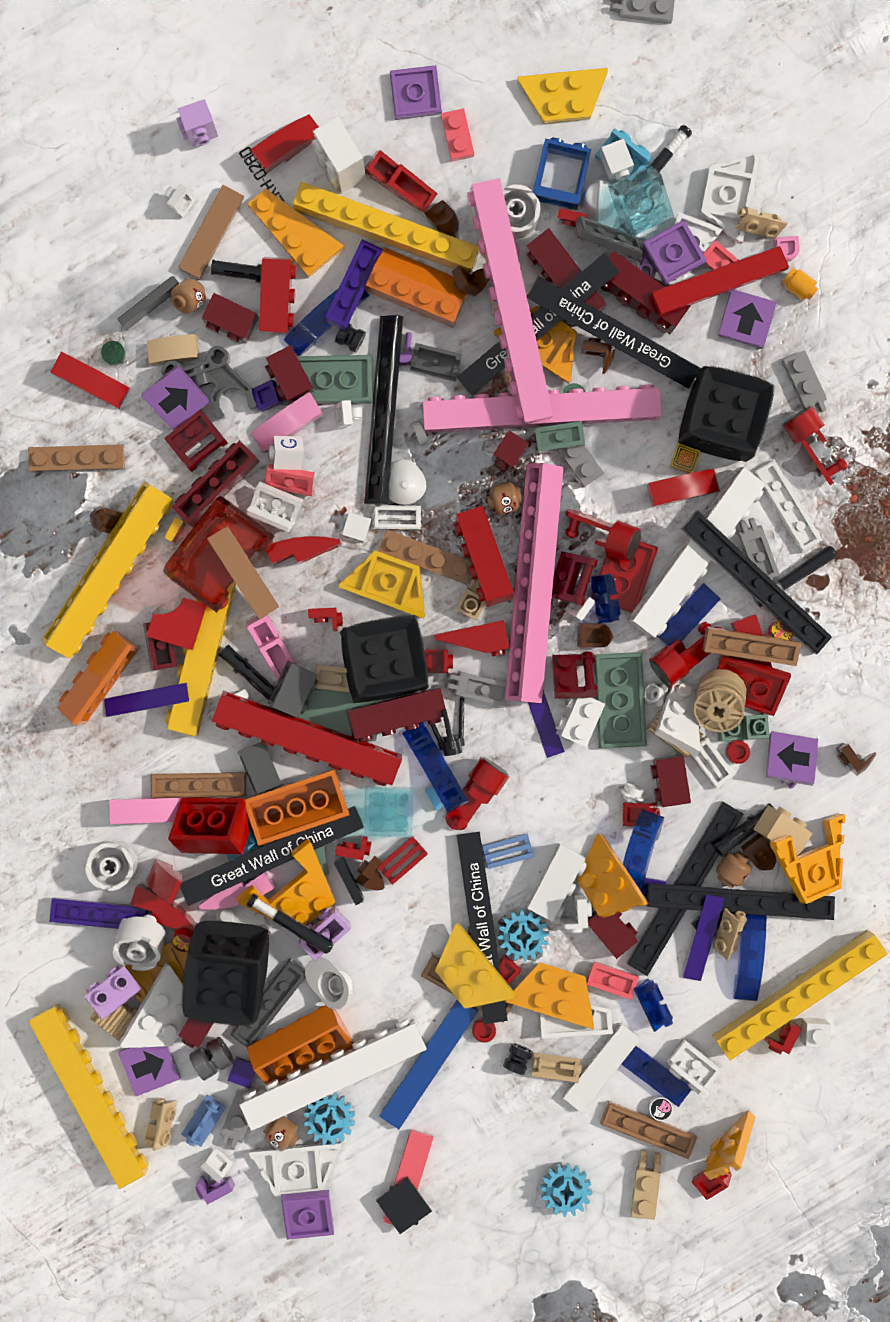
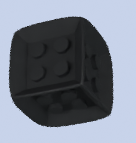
(726, 413)
(384, 658)
(225, 973)

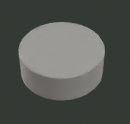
(419, 432)

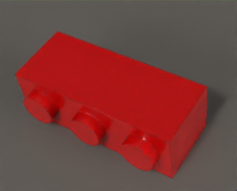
(277, 294)

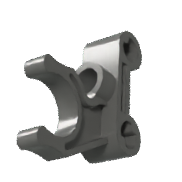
(220, 374)

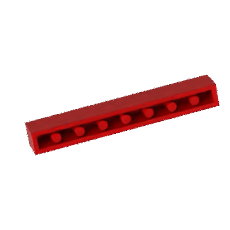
(306, 738)

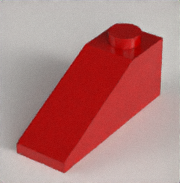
(481, 638)

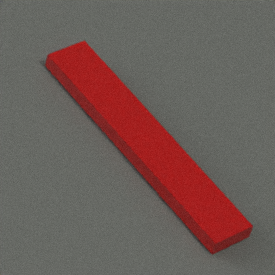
(719, 281)

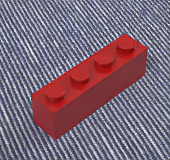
(484, 557)

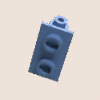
(203, 1121)

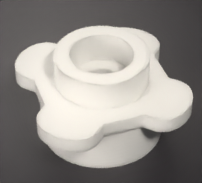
(653, 690)
(632, 793)

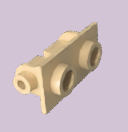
(760, 224)
(728, 933)
(556, 1067)
(159, 1134)

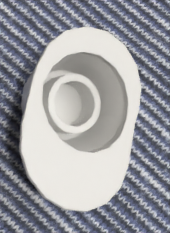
(598, 203)
(329, 983)

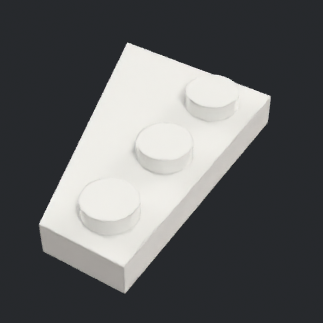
(703, 233)
(677, 719)
(555, 1028)

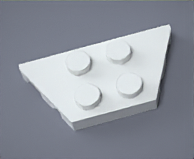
(727, 190)
(159, 1015)
(296, 1169)

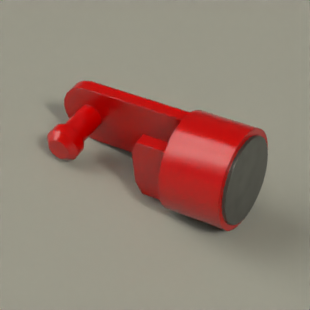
(804, 425)
(622, 537)
(675, 660)
(484, 783)

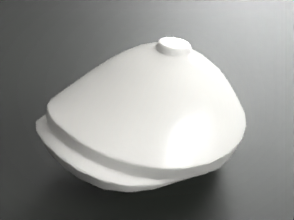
(406, 482)

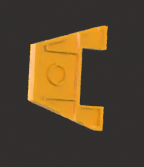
(818, 870)
(304, 895)

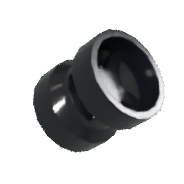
(351, 337)
(518, 1058)

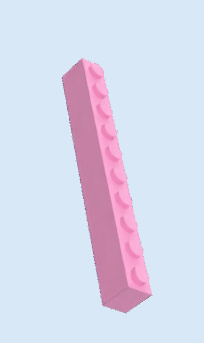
(511, 301)
(499, 412)
(534, 582)

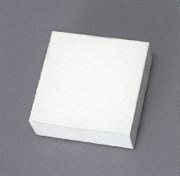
(356, 527)

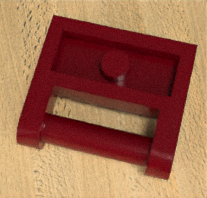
(190, 434)
(567, 575)
(566, 678)

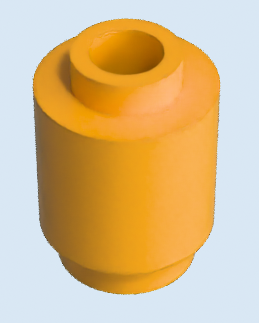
(800, 284)

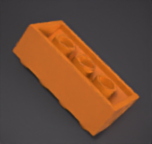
(416, 287)
(98, 678)
(297, 806)
(299, 1044)

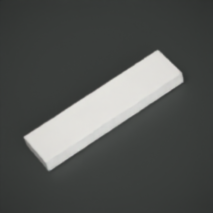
(788, 506)
(601, 1067)

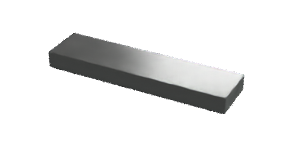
(273, 1000)

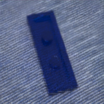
(689, 615)
(656, 1076)

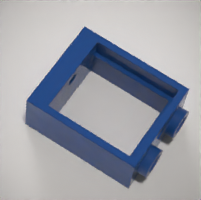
(558, 197)

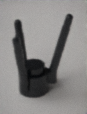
(451, 744)

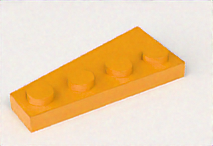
(297, 235)

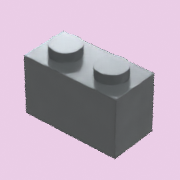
(293, 689)

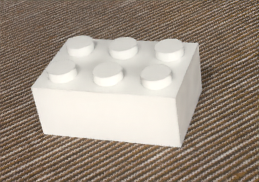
(339, 155)

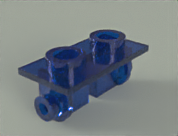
(606, 609)
(649, 997)

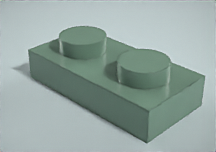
(560, 437)

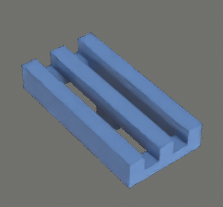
(527, 845)

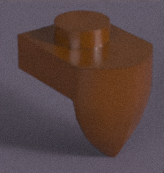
(443, 218)
(469, 281)
(596, 348)
(104, 519)
(594, 635)
(849, 758)
(760, 853)
(369, 876)

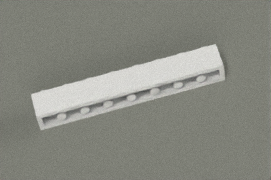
(690, 559)
(331, 1075)

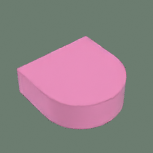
(789, 246)

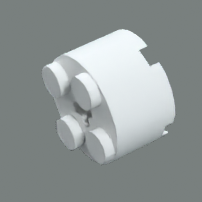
(528, 207)
(116, 877)
(139, 942)

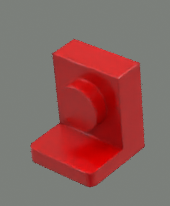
(569, 217)
(322, 614)
(439, 661)
(632, 810)
(349, 849)
(788, 1036)
(710, 1188)

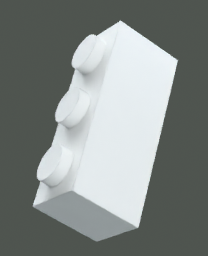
(557, 883)

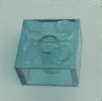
(641, 201)
(388, 811)

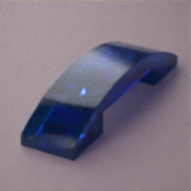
(313, 326)
(435, 767)
(641, 846)
(751, 958)

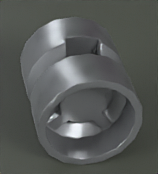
(206, 1064)

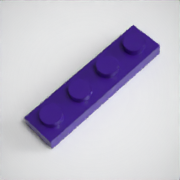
(353, 285)
(92, 912)

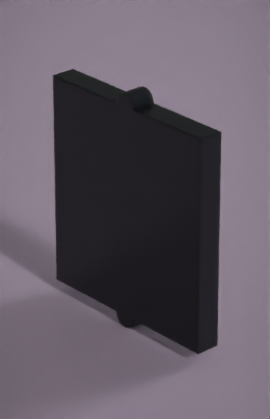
(403, 1205)

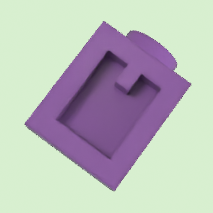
(216, 1190)

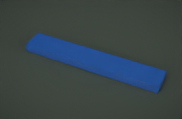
(428, 1064)

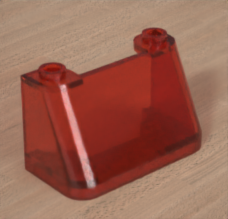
(196, 563)

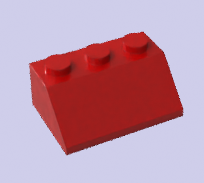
(210, 826)

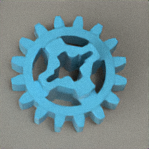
(511, 935)
(338, 1119)
(557, 1187)

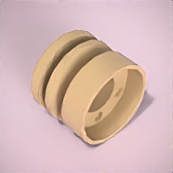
(720, 700)

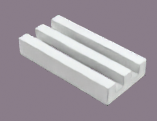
(417, 517)
(730, 774)

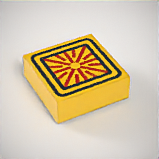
(685, 458)
(175, 530)

